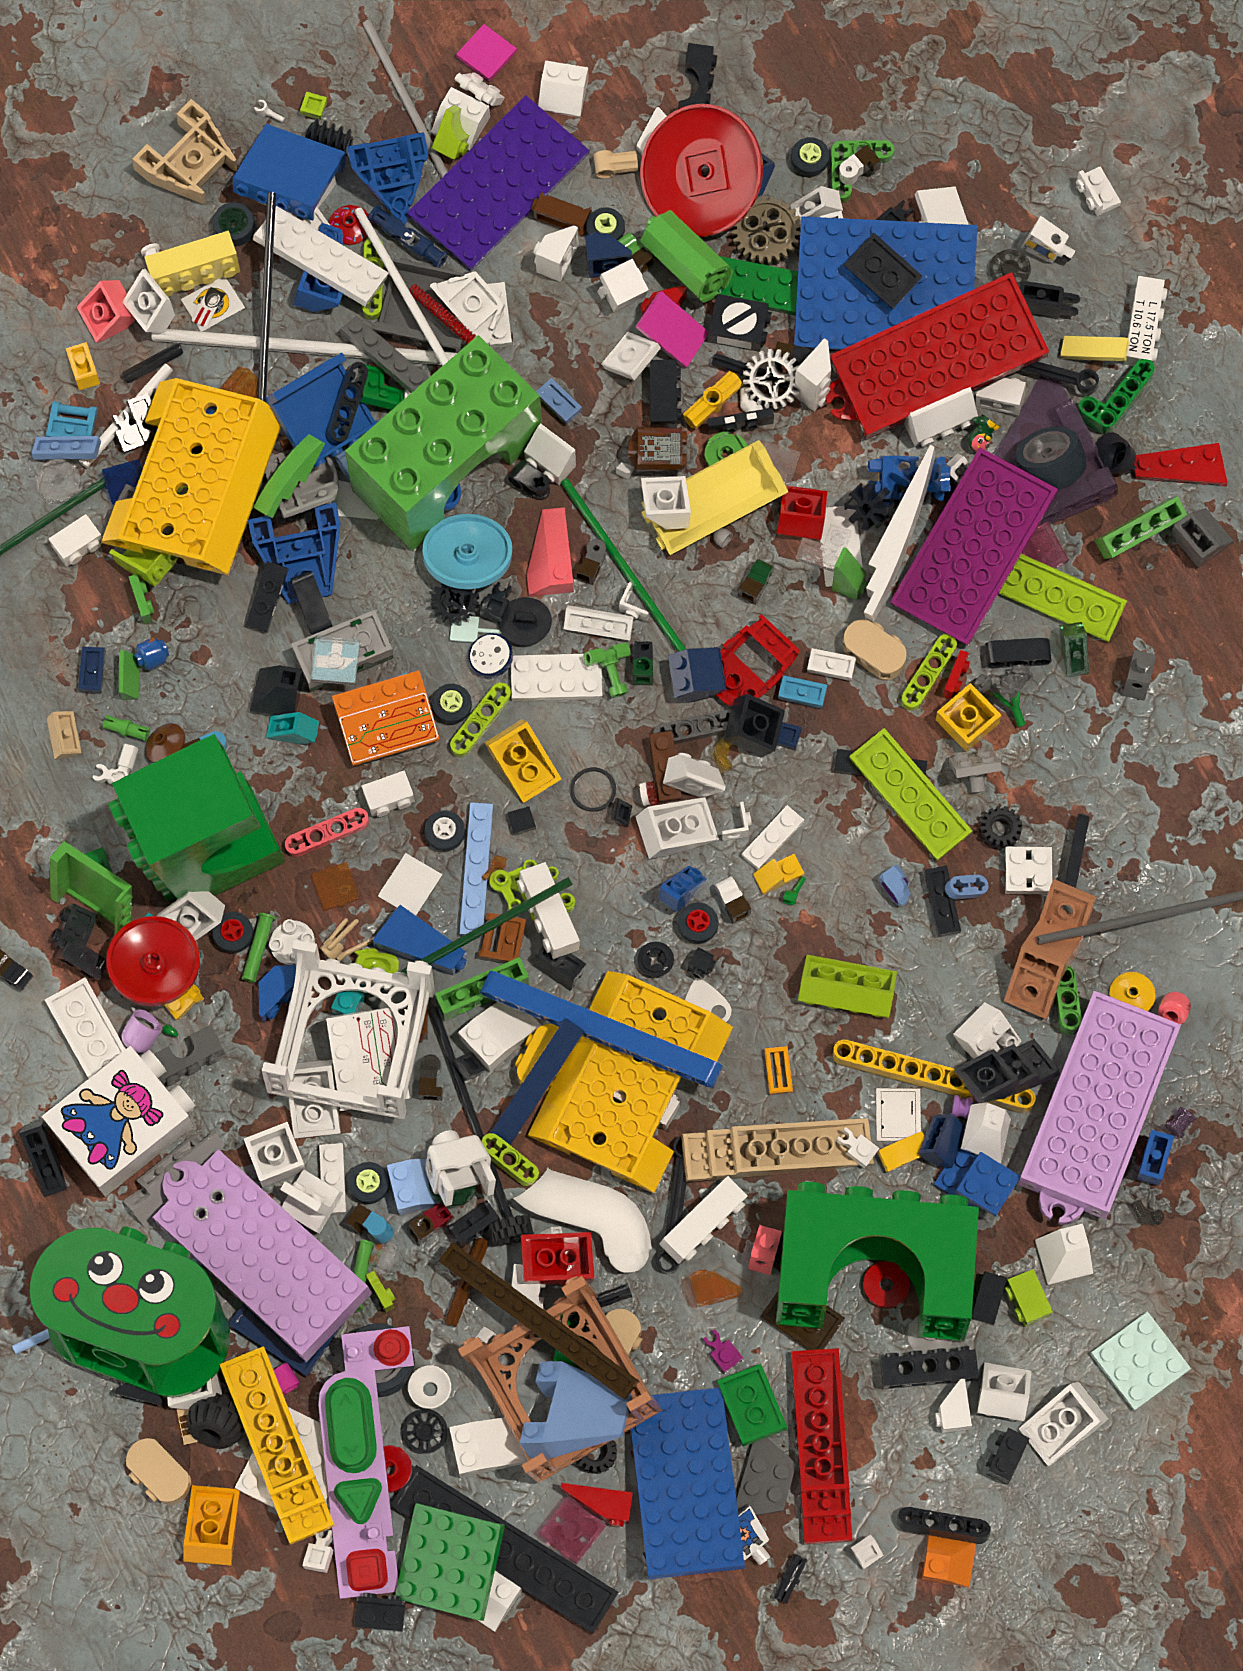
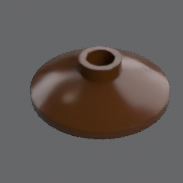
(164, 742)

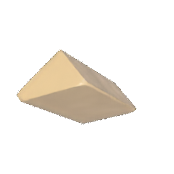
(63, 734)

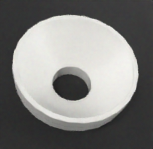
(426, 1375)

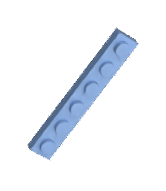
(475, 866)

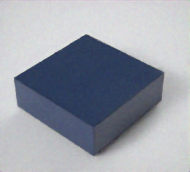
(789, 736)

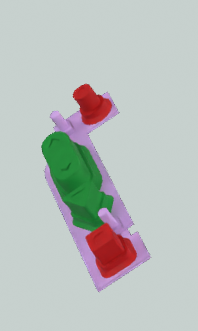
(357, 1461)

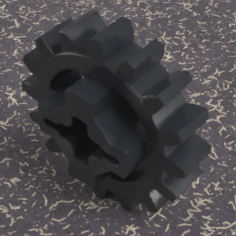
(448, 607)

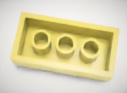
(194, 263)

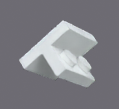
(310, 1200)

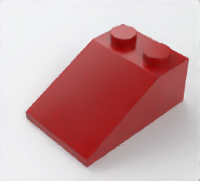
(557, 1257)

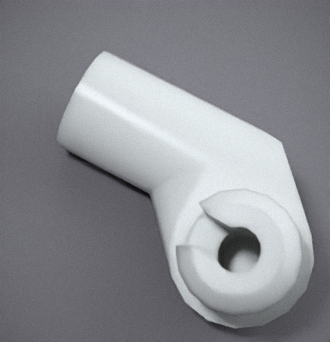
(746, 403)

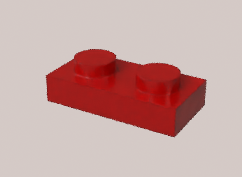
(954, 684)

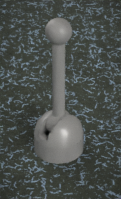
(722, 537)

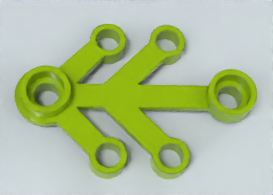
(510, 884)

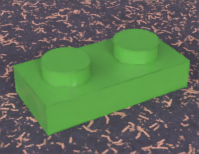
(139, 589)

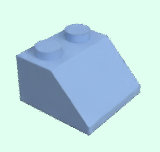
(411, 1186)

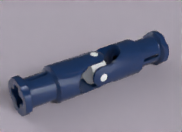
(395, 228)

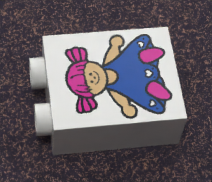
(120, 1118)

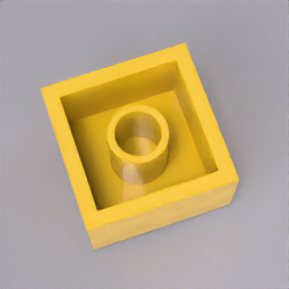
(968, 717)

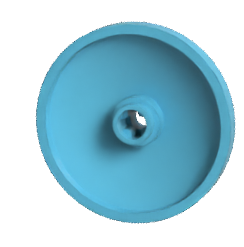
(467, 551)

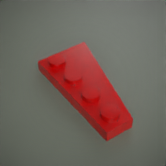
(1190, 464)

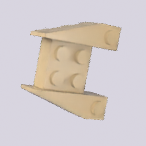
(191, 159)

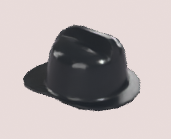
(1116, 453)

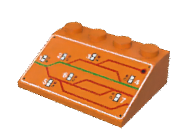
(385, 718)

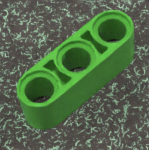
(1068, 1010)

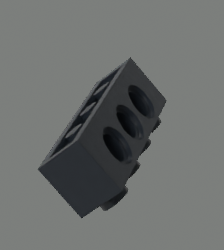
(893, 1378)

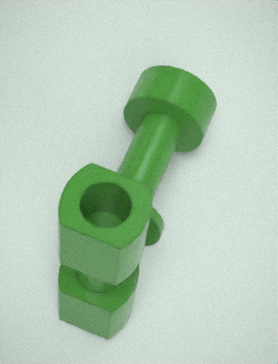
(608, 660)

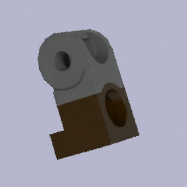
(592, 562)

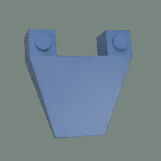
(579, 1415)

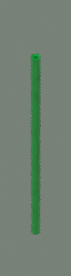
(624, 567)

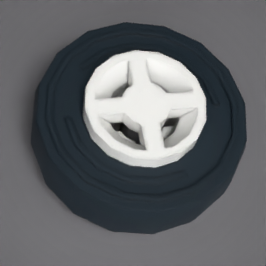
(444, 822)

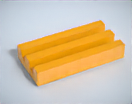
(781, 1090)

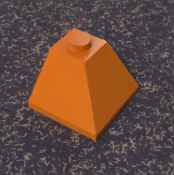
(948, 1561)

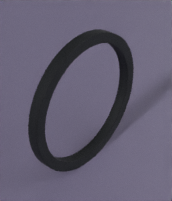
(589, 770)

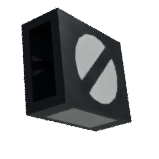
(739, 323)

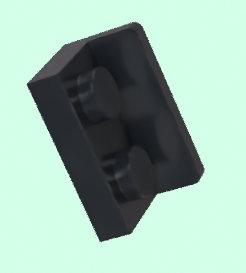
(74, 922)
(380, 1613)

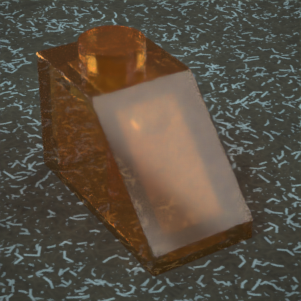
(712, 1288)

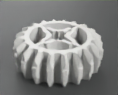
(773, 389)

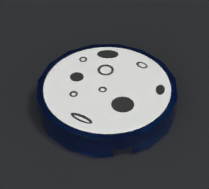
(490, 655)

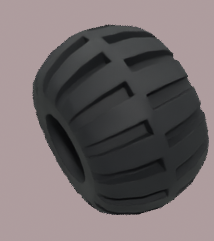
(215, 1422)

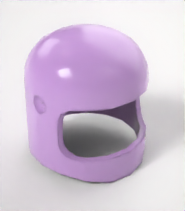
(138, 1035)

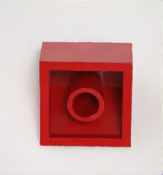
(802, 512)

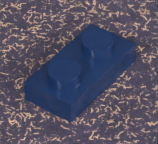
(92, 669)

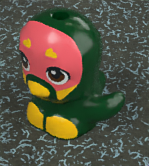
(982, 434)

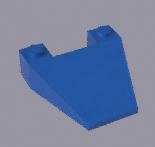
(302, 551)

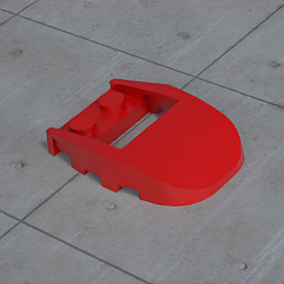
(738, 676)

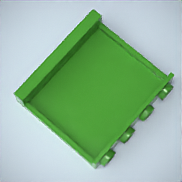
(90, 884)

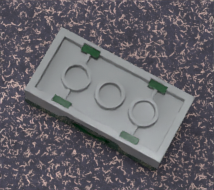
(366, 628)

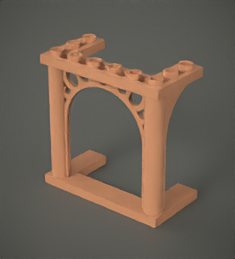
(485, 1358)

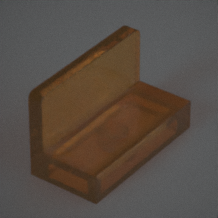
(242, 382)

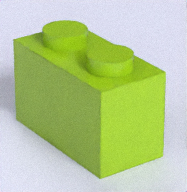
(1028, 1298)

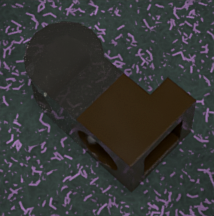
(429, 1072)

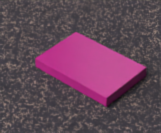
(672, 329)

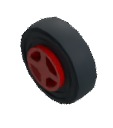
(698, 914)
(231, 924)

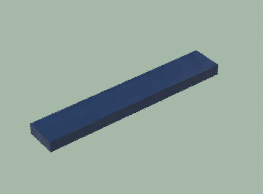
(538, 1081)

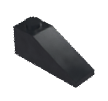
(43, 1157)

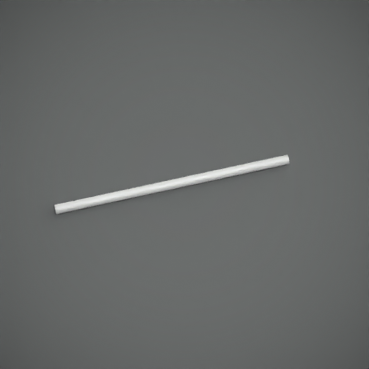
(401, 286)

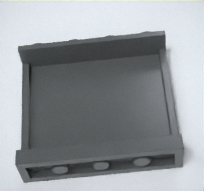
(397, 320)

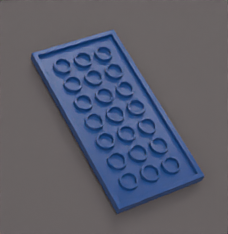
(687, 1486)

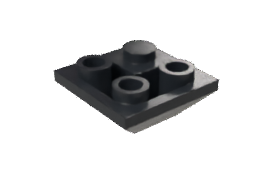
(277, 690)

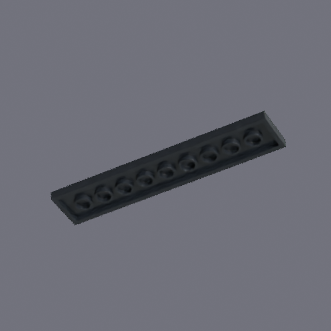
(520, 1557)

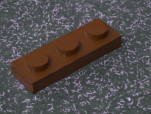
(662, 749)

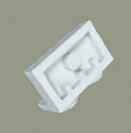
(1098, 191)

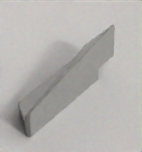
(151, 1196)

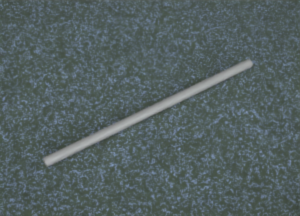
(404, 95)

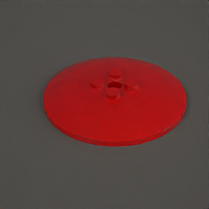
(674, 162)

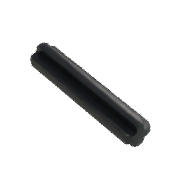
(152, 363)

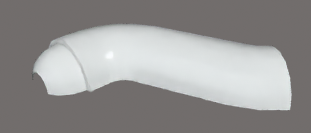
(596, 1209)

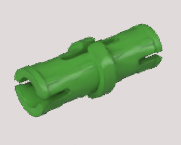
(126, 728)

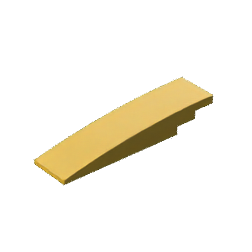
(277, 1445)

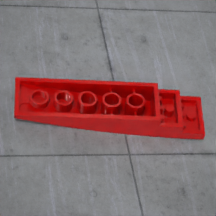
(821, 1446)

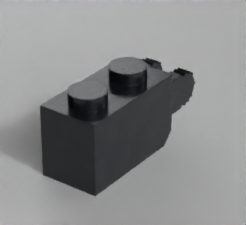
(1048, 299)

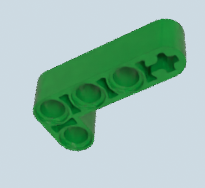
(1120, 395)

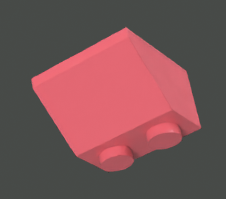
(104, 310)

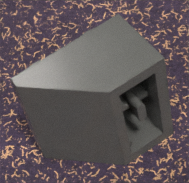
(1201, 536)

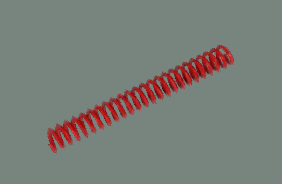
(440, 312)

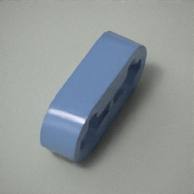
(967, 891)

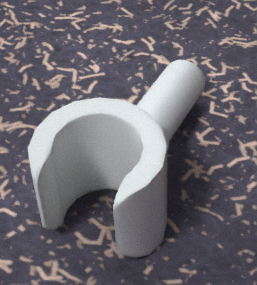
(265, 111)

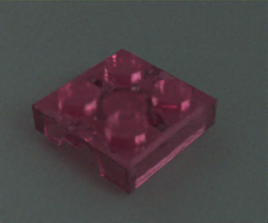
(576, 1524)

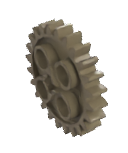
(774, 247)

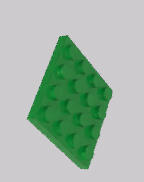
(449, 1561)

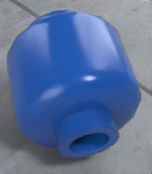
(151, 653)

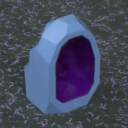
(896, 885)

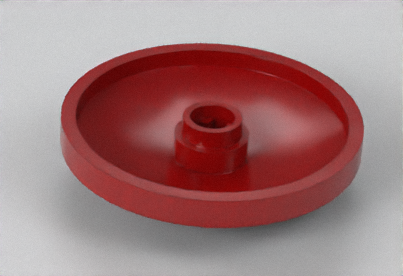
(153, 961)

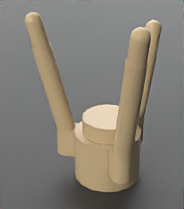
(333, 947)

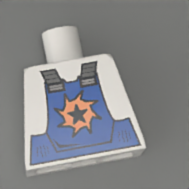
(752, 1535)

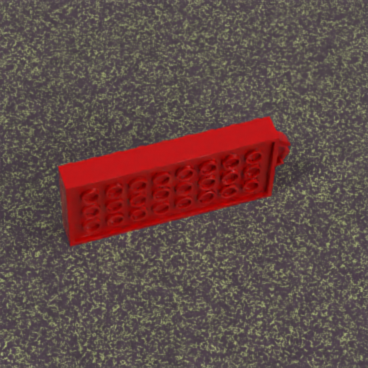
(935, 356)

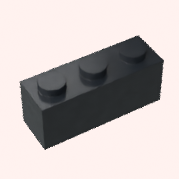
(664, 393)

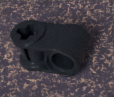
(526, 478)

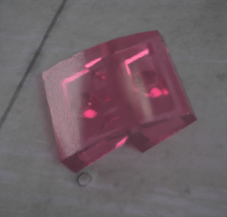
(1046, 547)

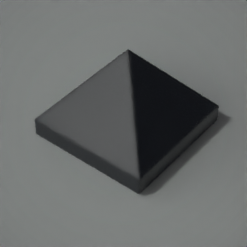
(621, 812)

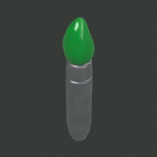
(166, 1028)

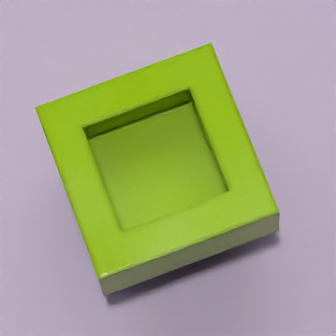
(313, 105)

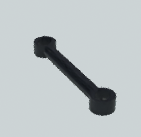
(1065, 375)
(676, 1203)

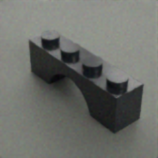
(698, 64)

